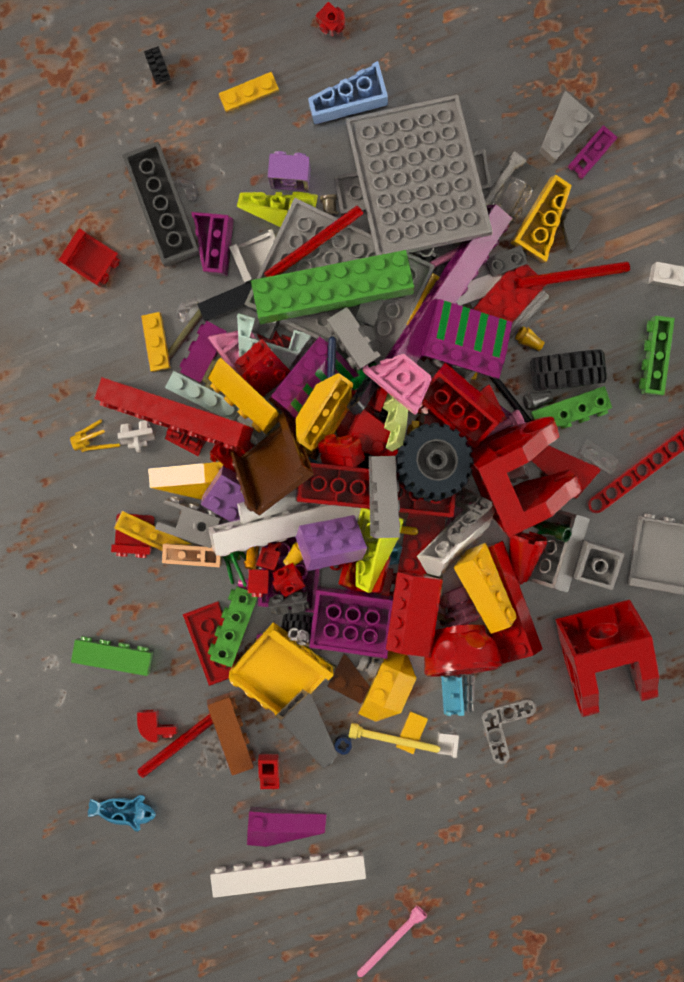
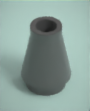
(537, 399)

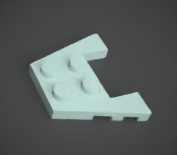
(286, 355)

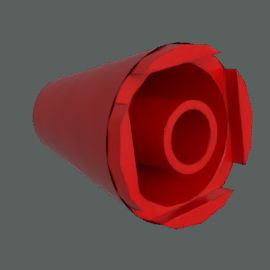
(525, 553)

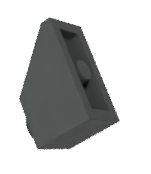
(573, 226)

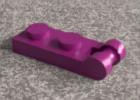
(593, 151)

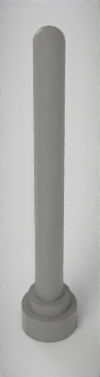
(516, 161)

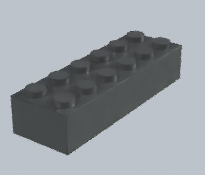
(161, 204)

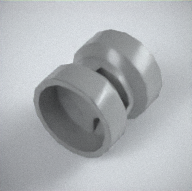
(371, 669)

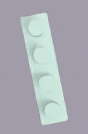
(201, 395)

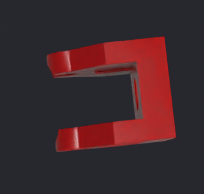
(533, 499)
(603, 641)

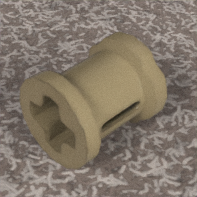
(329, 204)

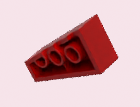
(372, 433)

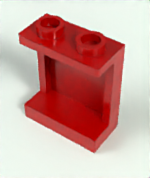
(90, 258)

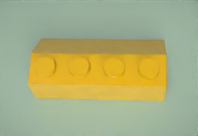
(240, 393)

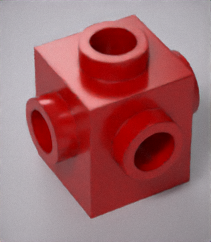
(330, 19)
(288, 579)

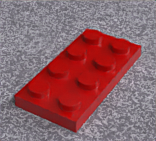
(506, 297)

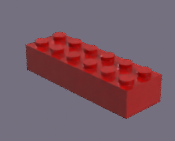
(521, 638)

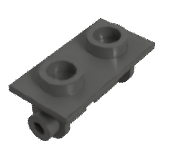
(507, 260)
(279, 604)

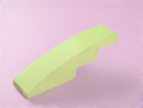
(395, 422)

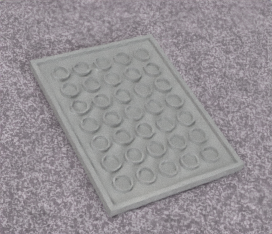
(418, 176)
(347, 245)

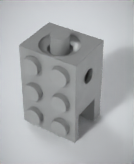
(192, 522)

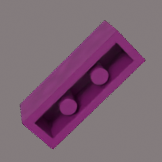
(201, 352)

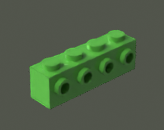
(657, 356)
(576, 408)
(233, 627)
(112, 656)

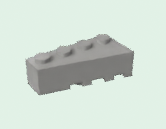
(383, 497)

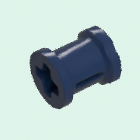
(347, 740)

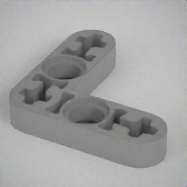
(461, 529)
(501, 719)

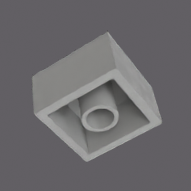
(598, 564)

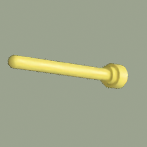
(357, 732)

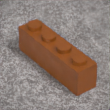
(230, 734)

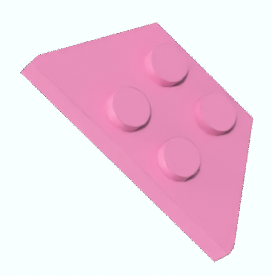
(228, 347)
(401, 380)

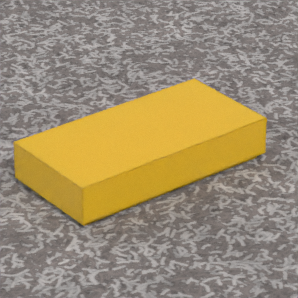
(412, 729)

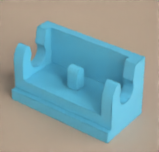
(452, 695)

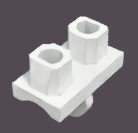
(136, 438)

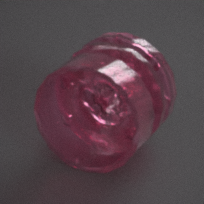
(461, 607)

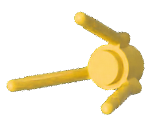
(81, 440)

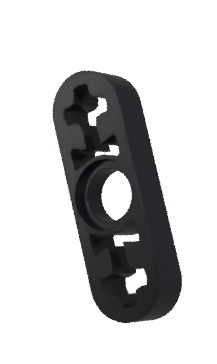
(362, 395)

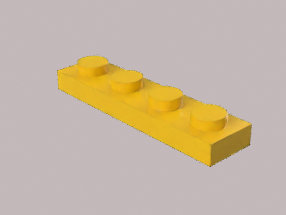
(145, 532)

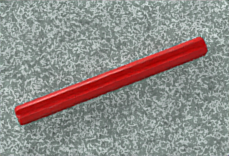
(315, 242)
(575, 274)
(175, 746)

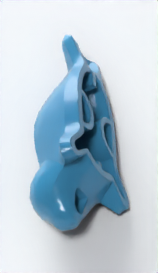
(123, 811)

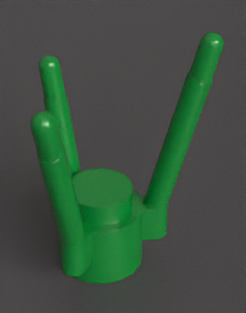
(233, 557)

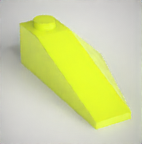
(272, 207)
(375, 556)

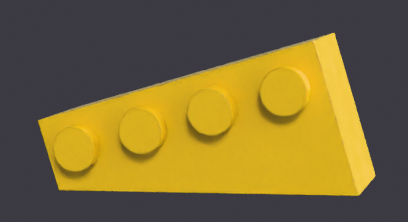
(540, 224)
(485, 588)

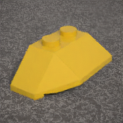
(323, 410)
(389, 688)

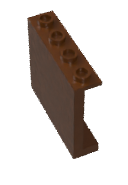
(272, 467)

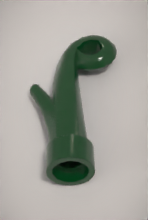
(560, 532)

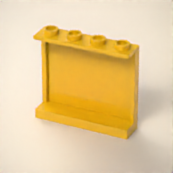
(278, 669)

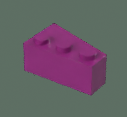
(214, 240)

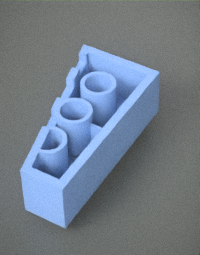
(350, 96)

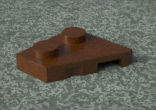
(349, 681)

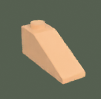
(190, 555)

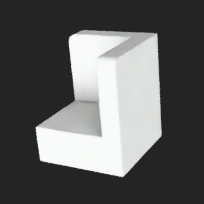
(448, 743)

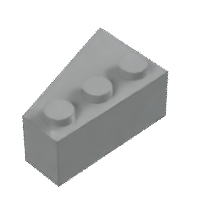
(565, 127)
(351, 339)

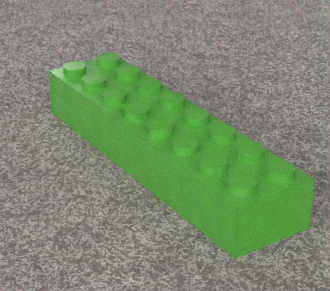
(332, 287)

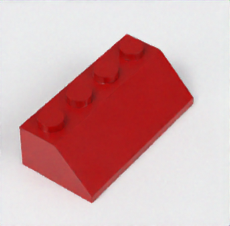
(461, 405)
(414, 614)

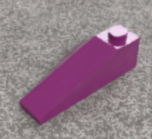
(279, 826)

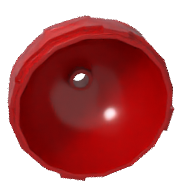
(462, 651)

